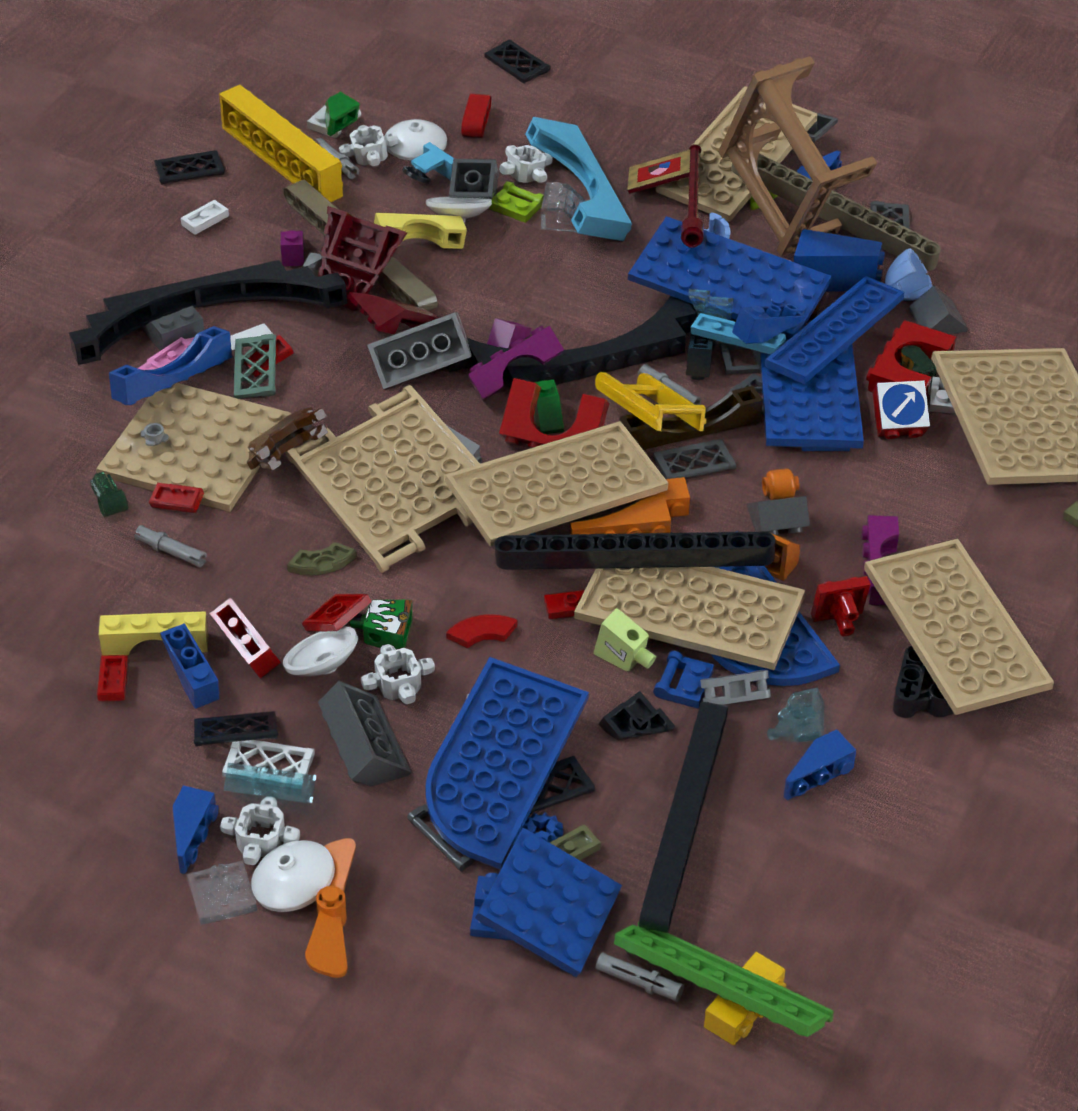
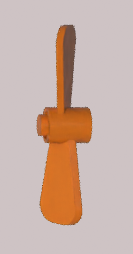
(326, 945)

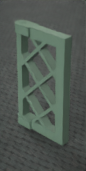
(255, 390)

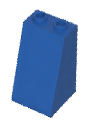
(841, 257)

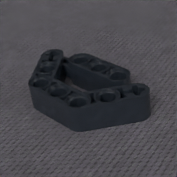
(908, 692)

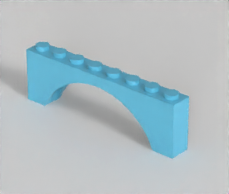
(603, 213)

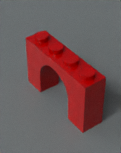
(887, 366)
(519, 422)

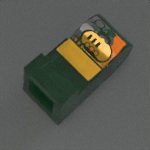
(916, 360)

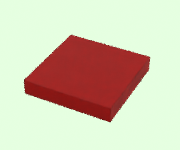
(336, 612)

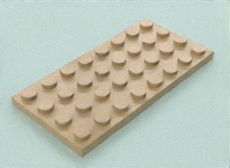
(719, 187)
(556, 482)
(698, 609)
(958, 626)

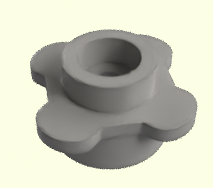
(154, 434)

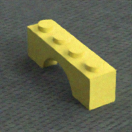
(440, 229)
(122, 632)

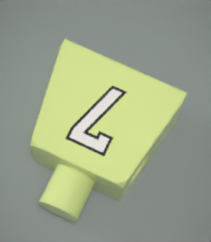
(623, 642)

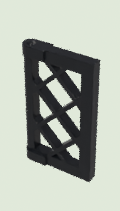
(503, 62)
(181, 161)
(235, 733)
(578, 776)

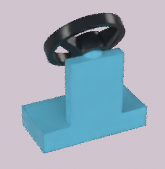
(430, 159)

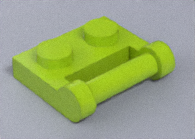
(515, 207)

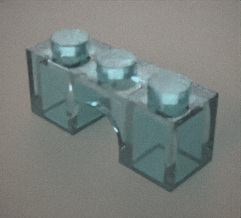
(270, 782)

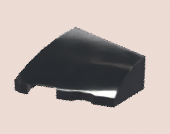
(635, 719)

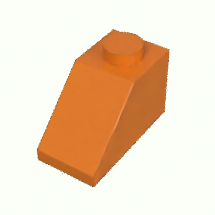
(785, 558)

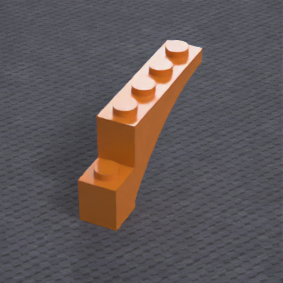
(645, 516)

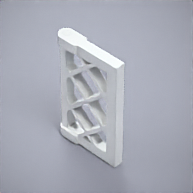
(301, 766)

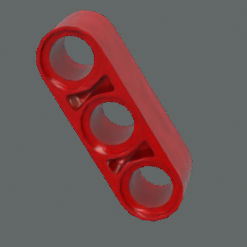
(476, 115)

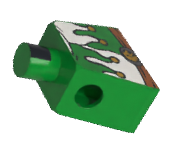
(385, 622)

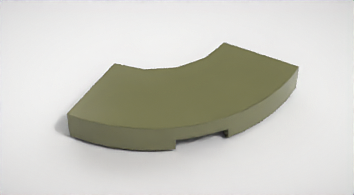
(321, 561)

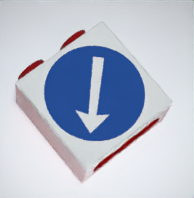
(901, 409)

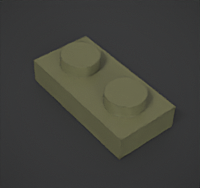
(578, 842)

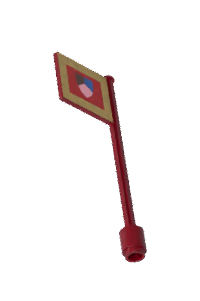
(668, 170)

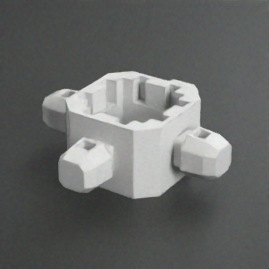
(369, 145)
(526, 164)
(390, 661)
(267, 815)

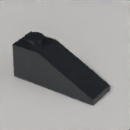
(699, 357)

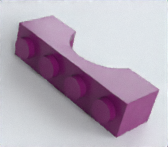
(540, 346)
(881, 539)

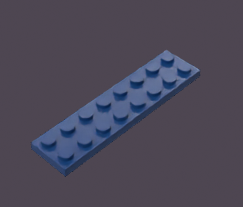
(834, 330)

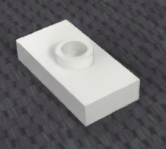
(204, 217)

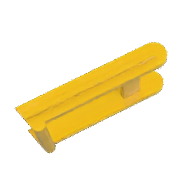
(668, 400)

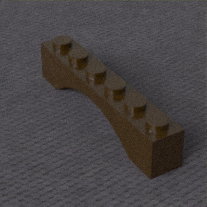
(734, 410)

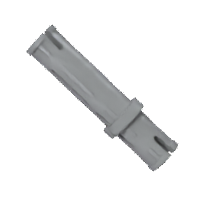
(347, 166)
(663, 378)
(161, 542)
(670, 990)

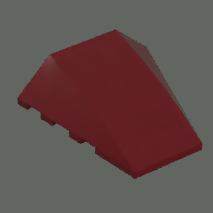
(357, 250)
(389, 313)

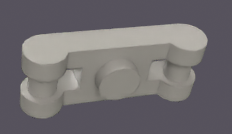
(736, 687)

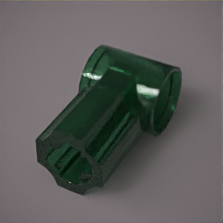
(108, 496)

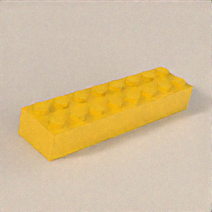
(279, 142)

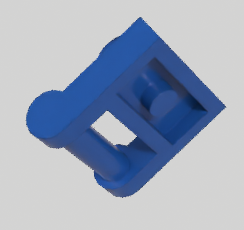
(689, 687)

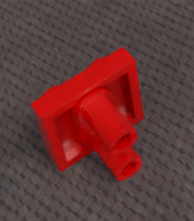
(841, 601)

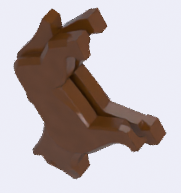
(285, 435)

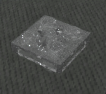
(219, 887)

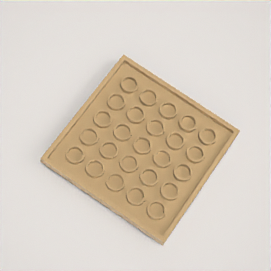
(204, 445)

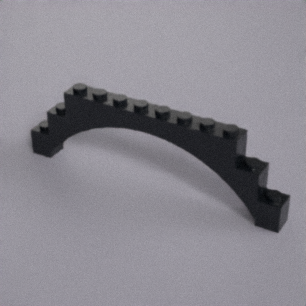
(257, 282)
(654, 339)

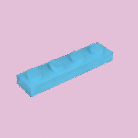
(721, 330)

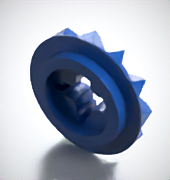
(554, 828)

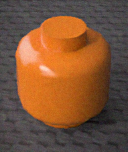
(780, 484)

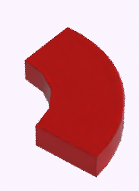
(482, 628)

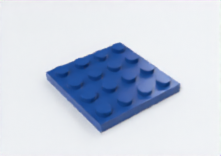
(549, 902)

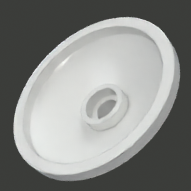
(413, 135)
(459, 206)
(321, 652)
(292, 875)

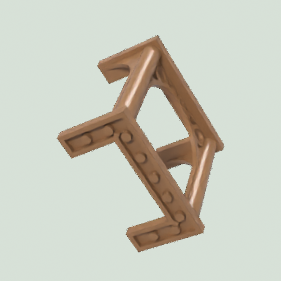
(744, 144)

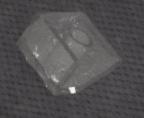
(559, 207)

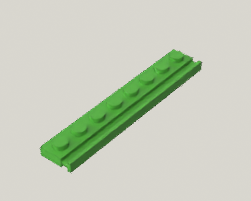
(725, 979)

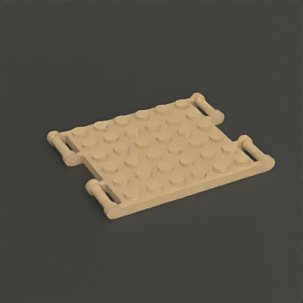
(388, 475)

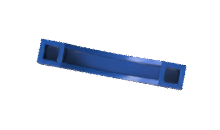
(206, 350)

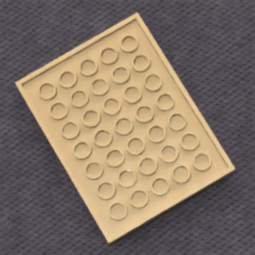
(1016, 411)

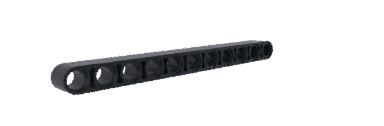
(634, 550)
(683, 818)

